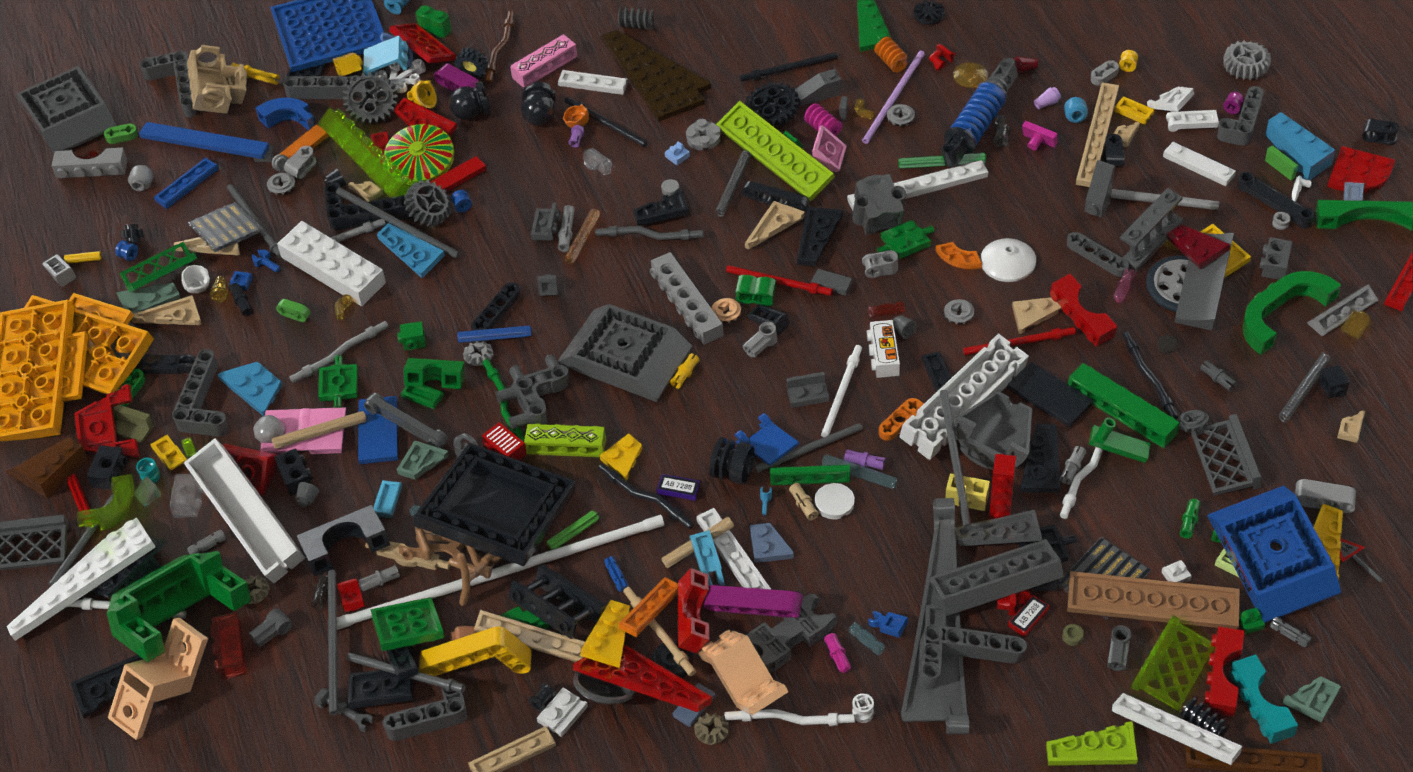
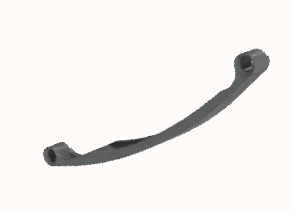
(948, 697)

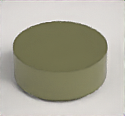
(1073, 634)

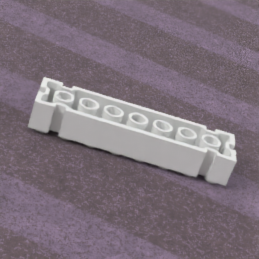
(978, 379)

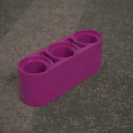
(453, 78)

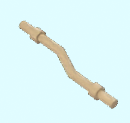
(679, 656)

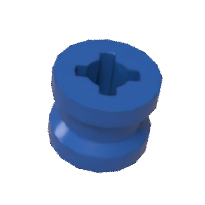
(461, 200)
(126, 250)

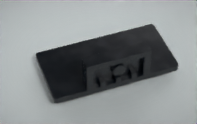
(131, 573)

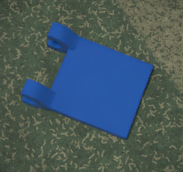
(770, 442)

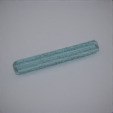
(862, 472)

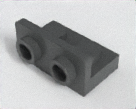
(807, 389)

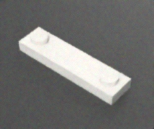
(1199, 163)

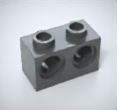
(1276, 258)

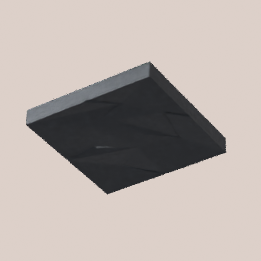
(495, 504)

